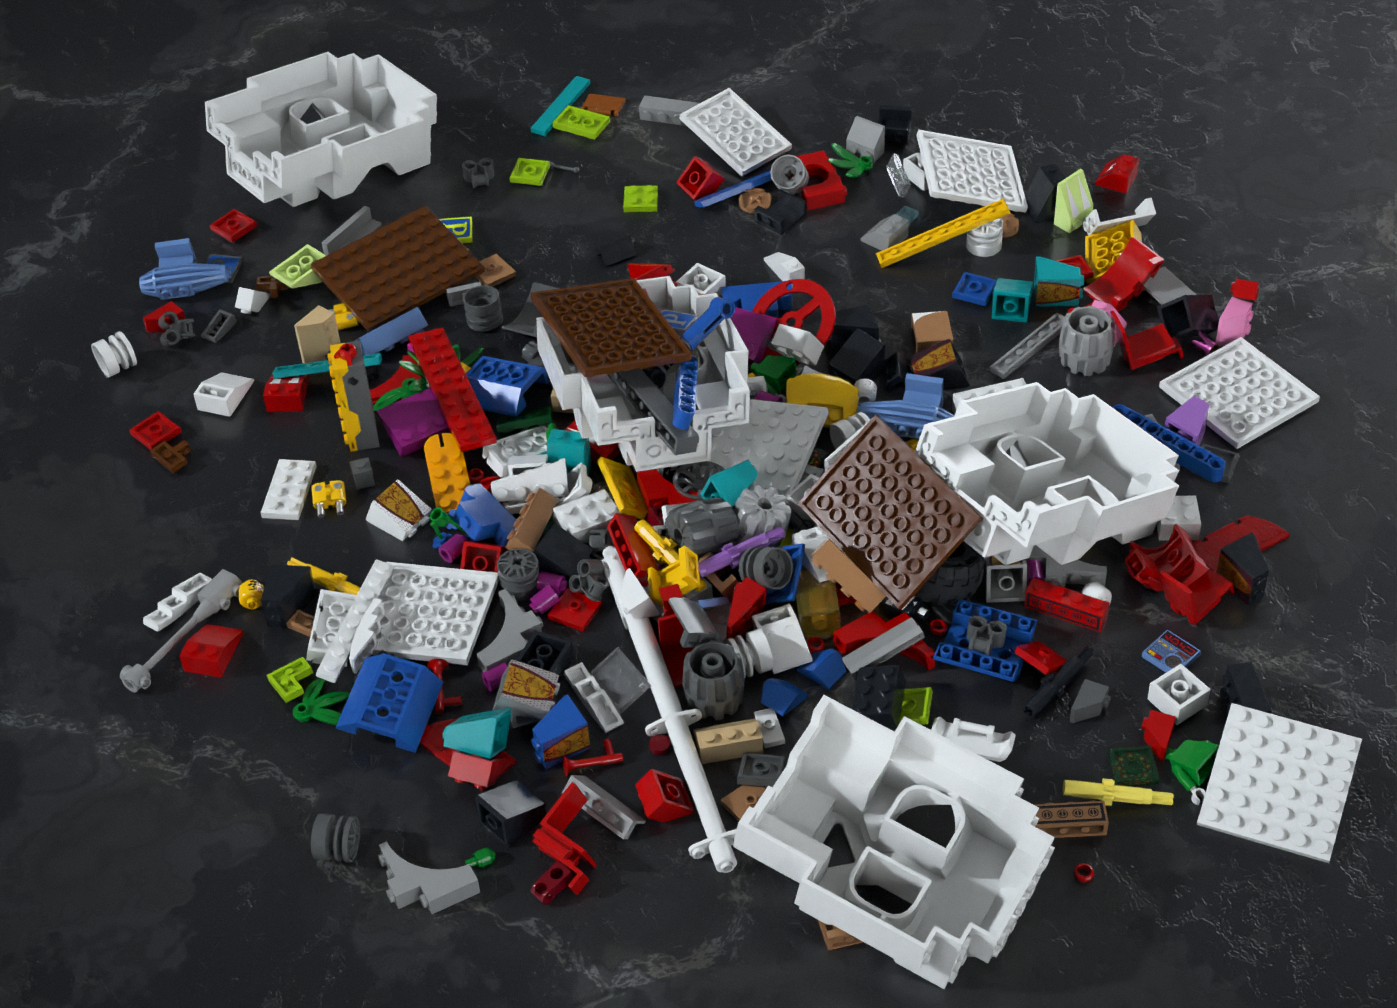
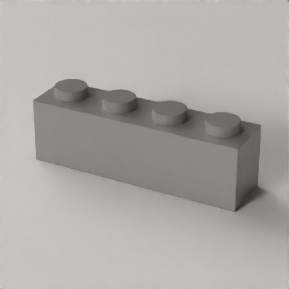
(663, 109)

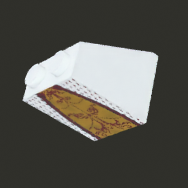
(398, 511)

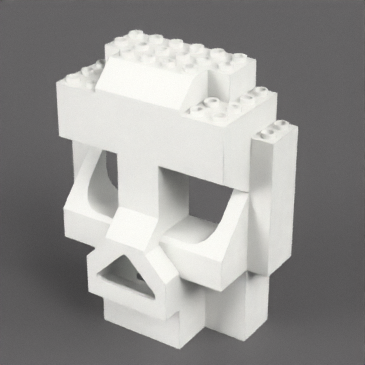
(368, 119)
(611, 418)
(1070, 476)
(864, 780)

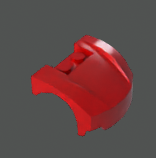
(1174, 558)

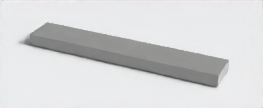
(1028, 347)

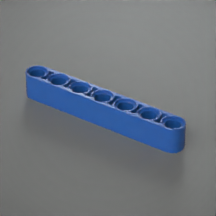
(685, 394)
(1190, 454)

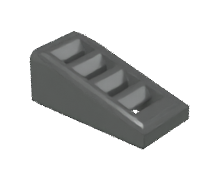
(218, 319)

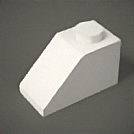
(250, 300)

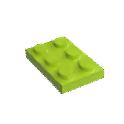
(581, 122)

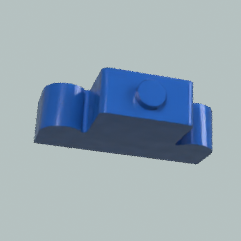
(748, 295)
(483, 516)

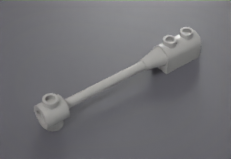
(212, 598)

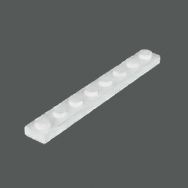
(341, 645)

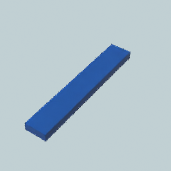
(733, 190)

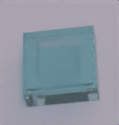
(908, 213)

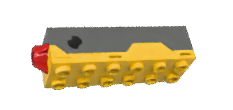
(353, 395)

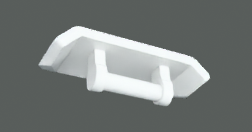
(976, 738)

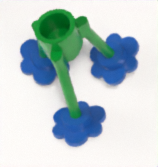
(441, 519)

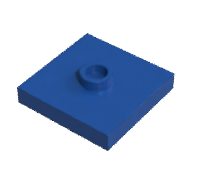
(974, 289)

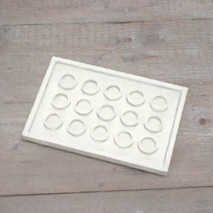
(735, 131)

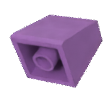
(1189, 420)

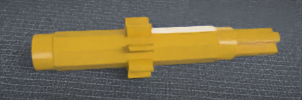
(663, 548)
(332, 582)

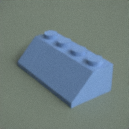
(392, 332)

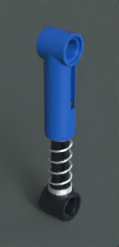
(695, 334)

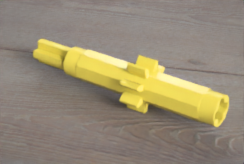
(1109, 792)

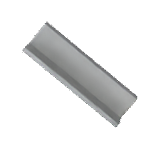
(353, 229)
(884, 647)
(606, 807)

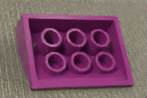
(755, 332)
(413, 421)

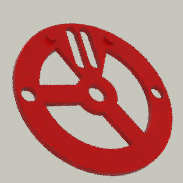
(821, 299)

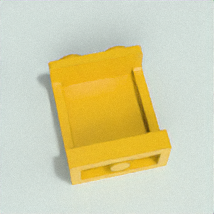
(681, 572)

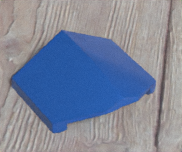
(825, 668)
(782, 696)

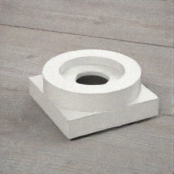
(579, 485)

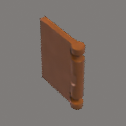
(604, 104)

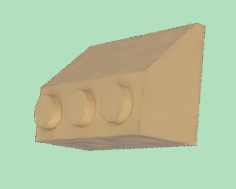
(316, 334)
(728, 740)

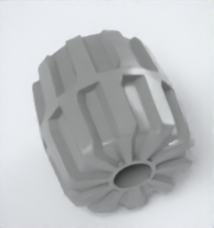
(1087, 340)
(761, 512)

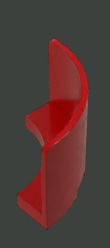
(1126, 275)

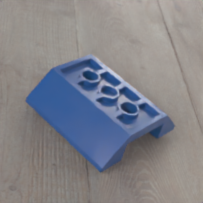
(502, 383)
(1019, 632)
(406, 701)

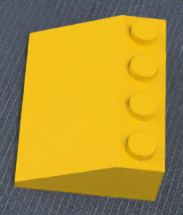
(1107, 245)

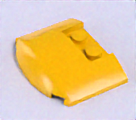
(824, 391)

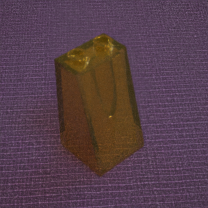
(817, 606)

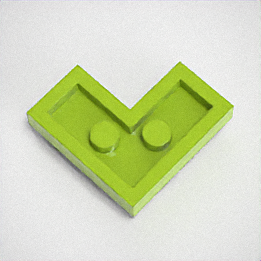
(285, 679)

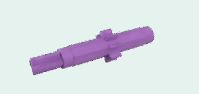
(732, 554)

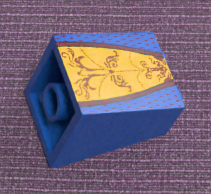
(559, 734)

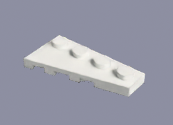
(549, 477)

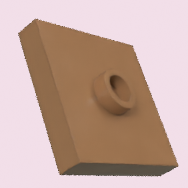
(495, 271)
(740, 799)

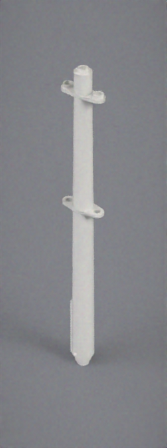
(675, 723)

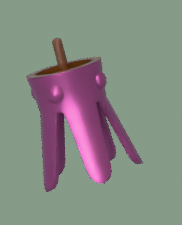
(1207, 346)

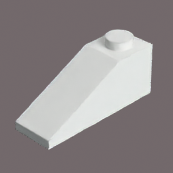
(785, 266)

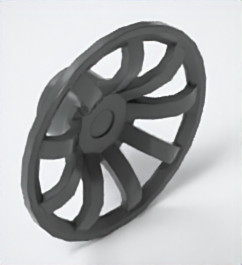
(694, 484)

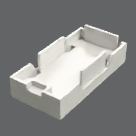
(520, 444)
(327, 622)

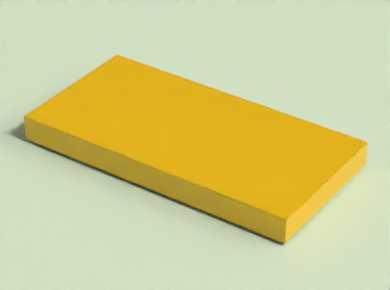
(623, 487)

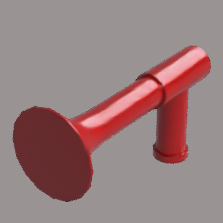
(438, 666)
(609, 758)

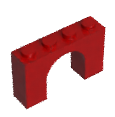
(826, 193)

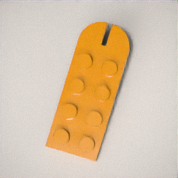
(446, 471)

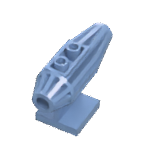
(180, 272)
(919, 406)

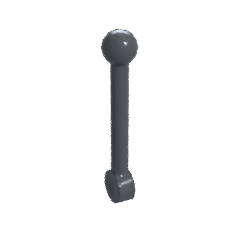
(575, 169)

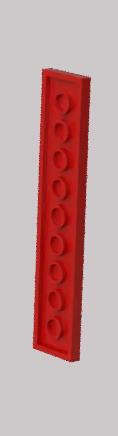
(452, 390)

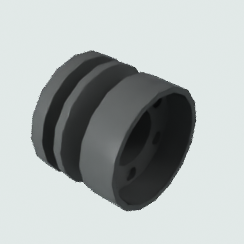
(483, 308)
(767, 566)
(518, 573)
(335, 837)

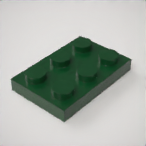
(524, 420)

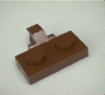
(271, 284)
(171, 457)

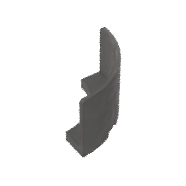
(526, 321)
(695, 622)

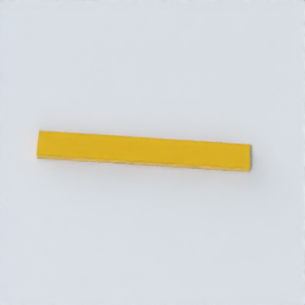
(943, 233)

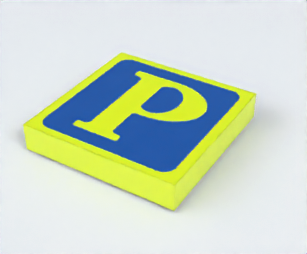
(460, 228)

